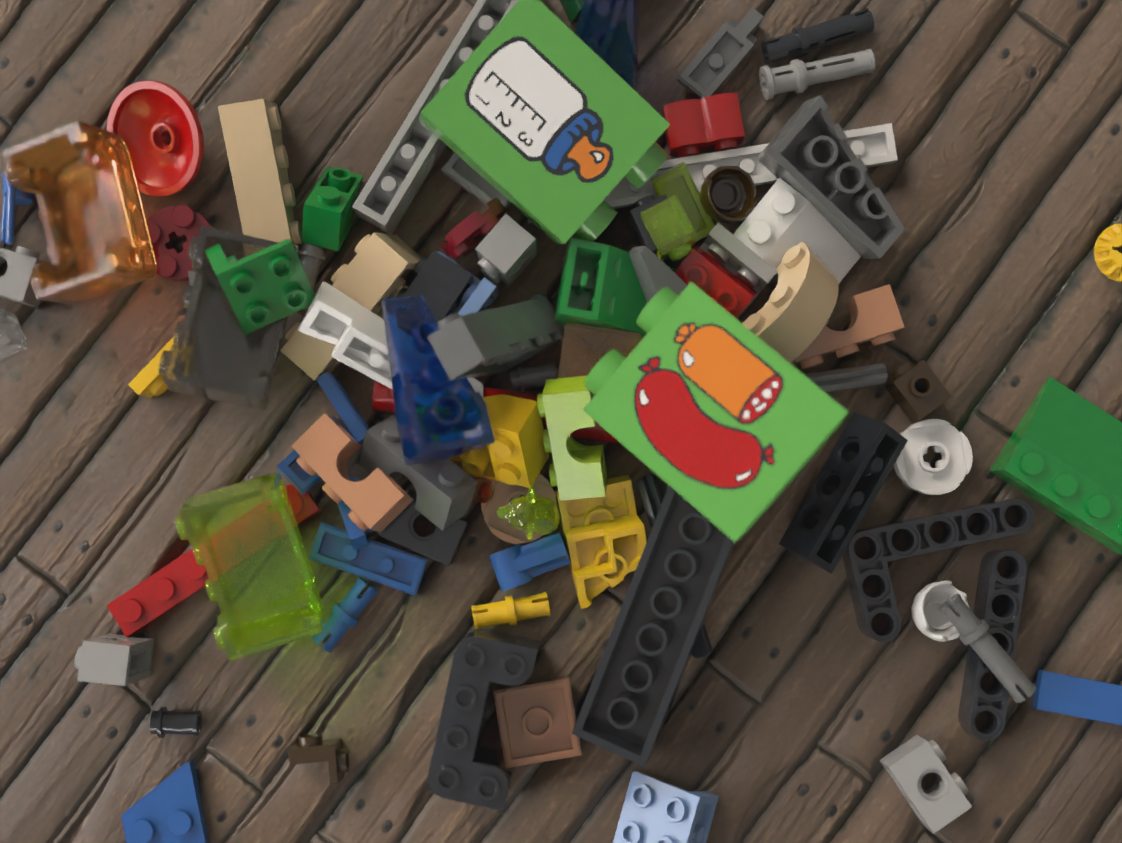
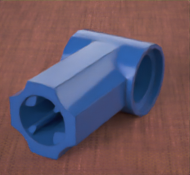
(522, 563)

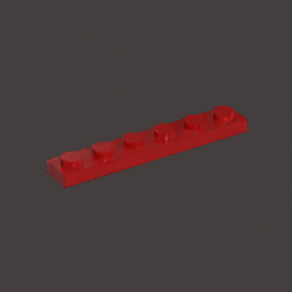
(181, 579)

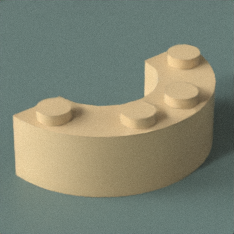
(797, 305)

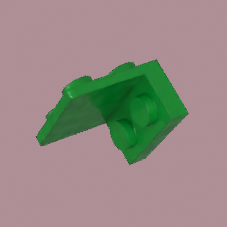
(263, 284)

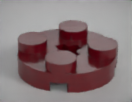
(162, 228)
(464, 237)

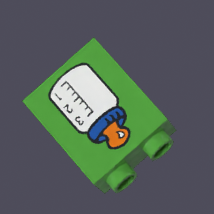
(547, 123)

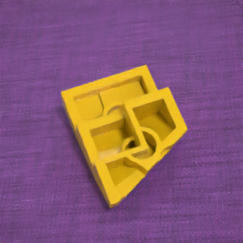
(602, 538)

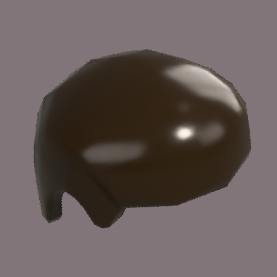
(728, 194)

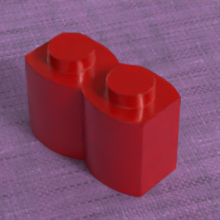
(703, 125)

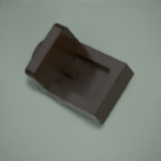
(315, 749)

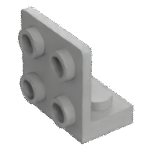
(738, 259)

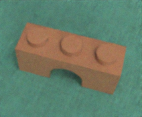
(872, 318)
(327, 451)

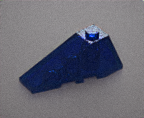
(433, 413)

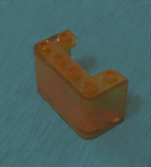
(87, 212)

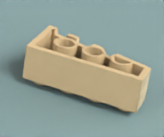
(370, 277)

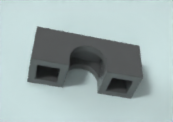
(441, 486)

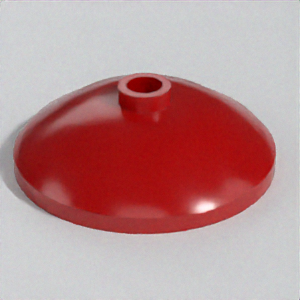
(145, 119)

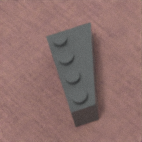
(495, 338)

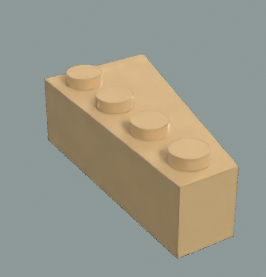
(260, 170)

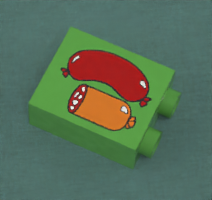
(711, 409)

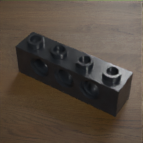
(843, 492)

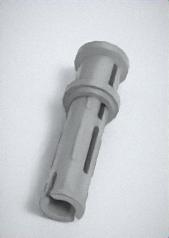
(800, 75)

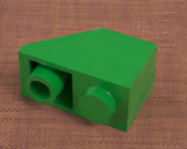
(329, 208)

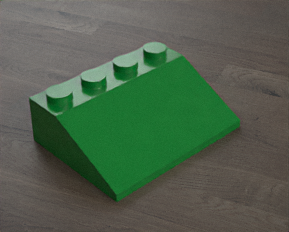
(1069, 462)

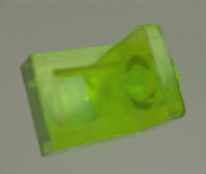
(669, 229)

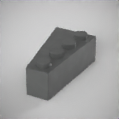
(822, 167)

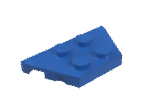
(169, 812)

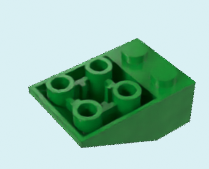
(599, 288)

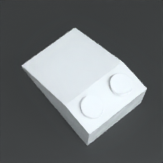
(785, 220)

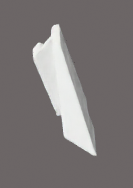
(355, 332)

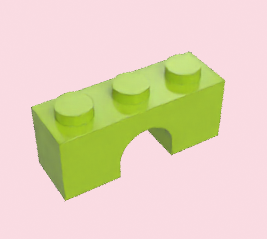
(577, 468)

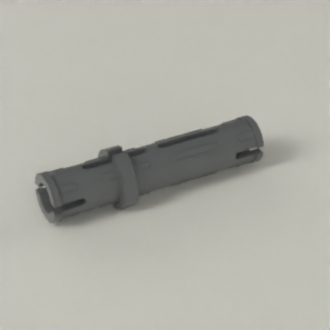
(976, 634)

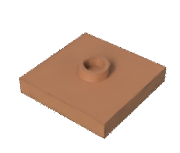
(537, 722)

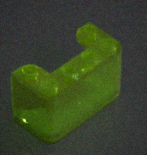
(253, 565)

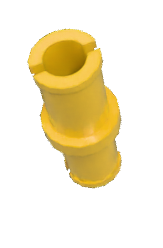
(510, 610)

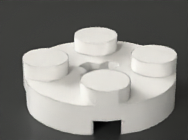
(948, 472)

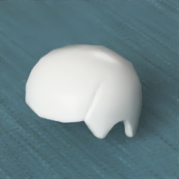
(928, 616)

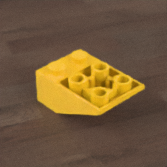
(518, 445)

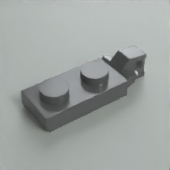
(721, 56)

